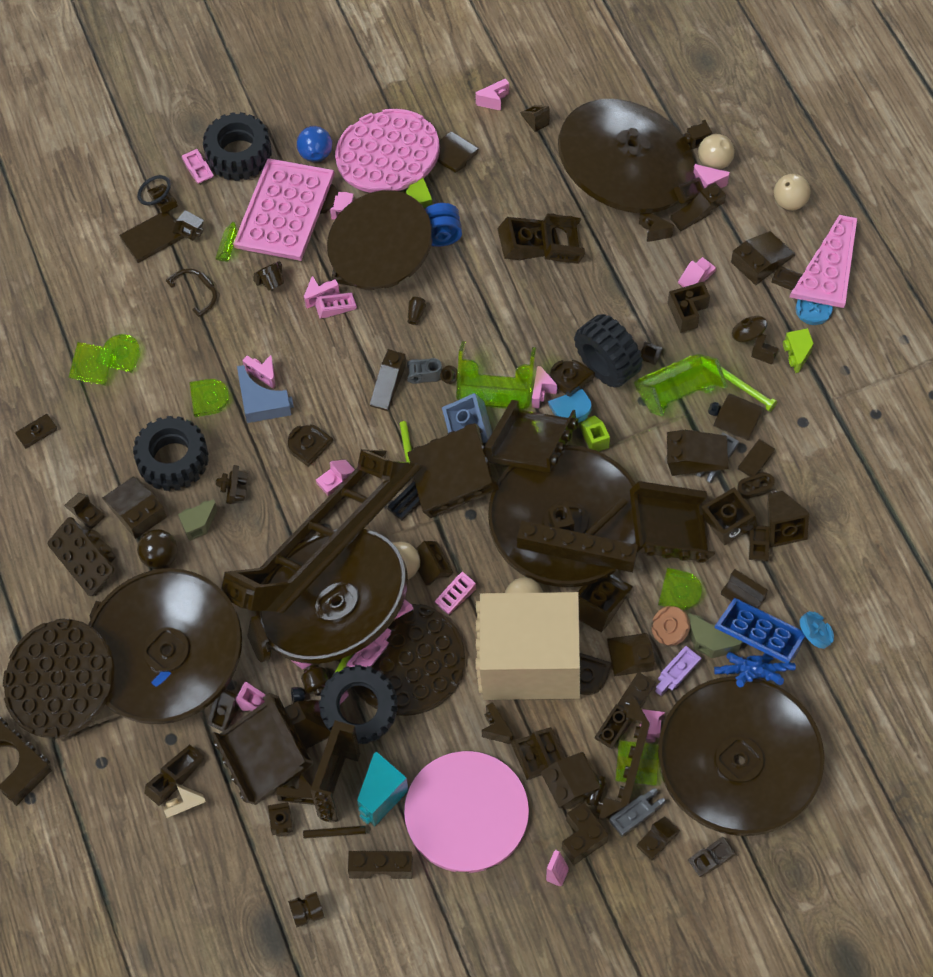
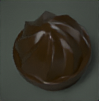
(449, 374)

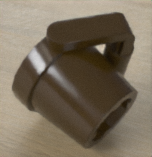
(270, 276)

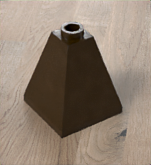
(786, 519)

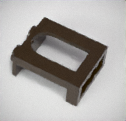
(563, 253)

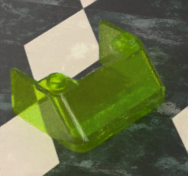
(679, 380)
(495, 390)

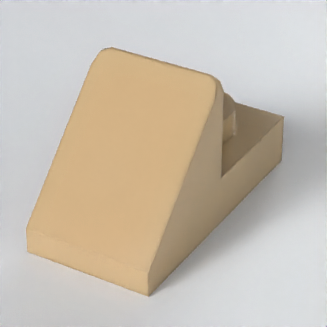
(189, 799)

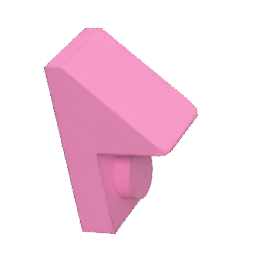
(490, 96)
(696, 272)
(314, 291)
(263, 371)
(542, 385)
(335, 476)
(249, 697)

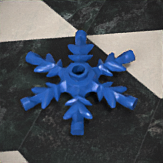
(754, 667)

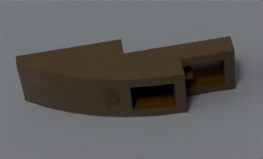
(615, 724)

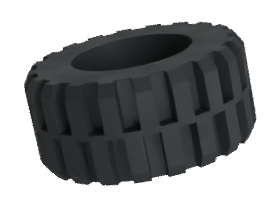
(237, 128)
(608, 350)
(169, 432)
(360, 676)

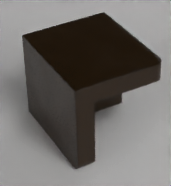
(764, 351)

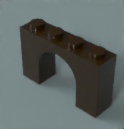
(30, 768)

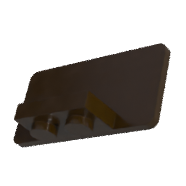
(83, 555)

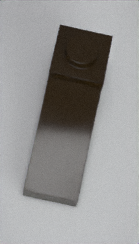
(699, 207)

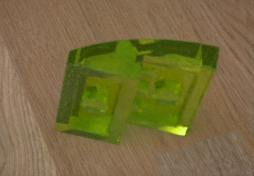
(648, 764)

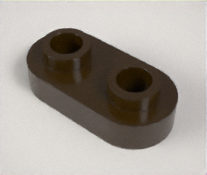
(754, 485)

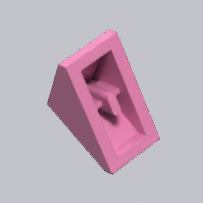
(710, 175)

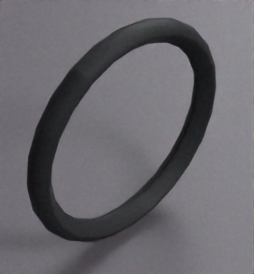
(148, 181)

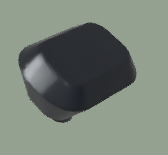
(714, 409)

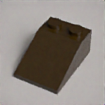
(522, 238)
(761, 256)
(696, 452)
(135, 507)
(601, 601)

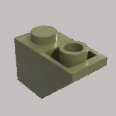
(198, 520)

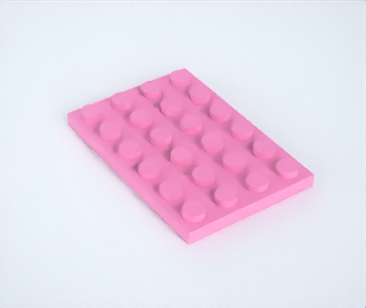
(284, 209)

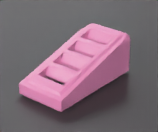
(326, 310)
(456, 583)
(557, 869)

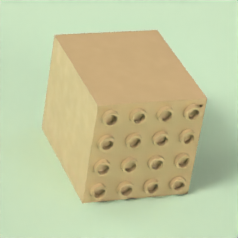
(528, 646)

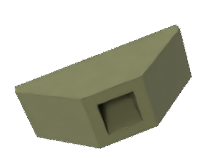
(711, 640)

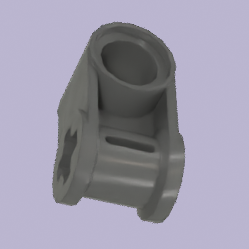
(423, 370)

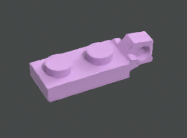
(677, 670)

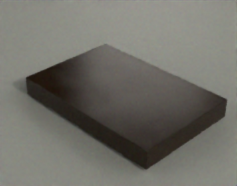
(150, 236)

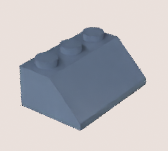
(468, 411)

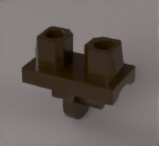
(235, 477)

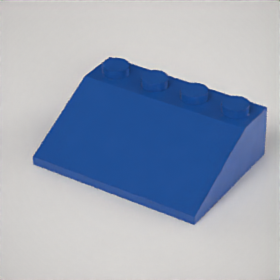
(761, 631)

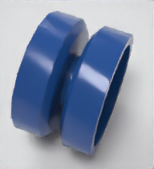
(445, 224)

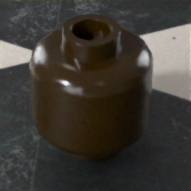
(314, 679)

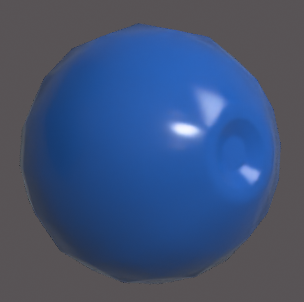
(314, 144)

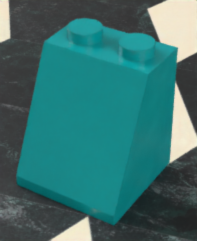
(380, 790)

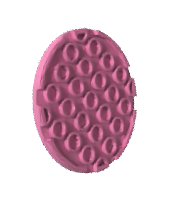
(387, 150)
(466, 811)

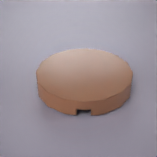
(671, 626)

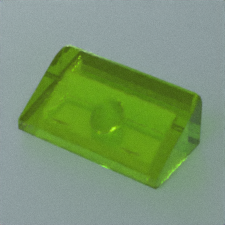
(226, 243)

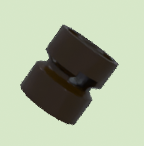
(306, 909)

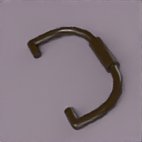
(205, 281)

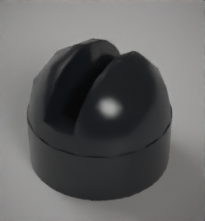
(297, 694)

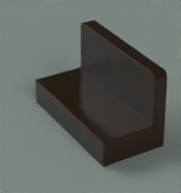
(432, 562)
(744, 589)

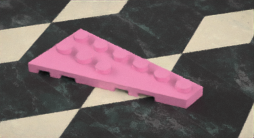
(829, 270)

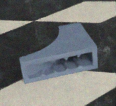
(261, 402)

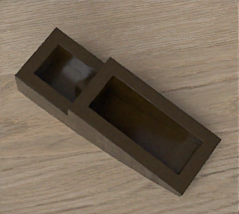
(173, 773)

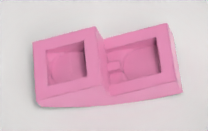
(197, 166)

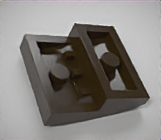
(455, 152)
(738, 416)
(537, 752)

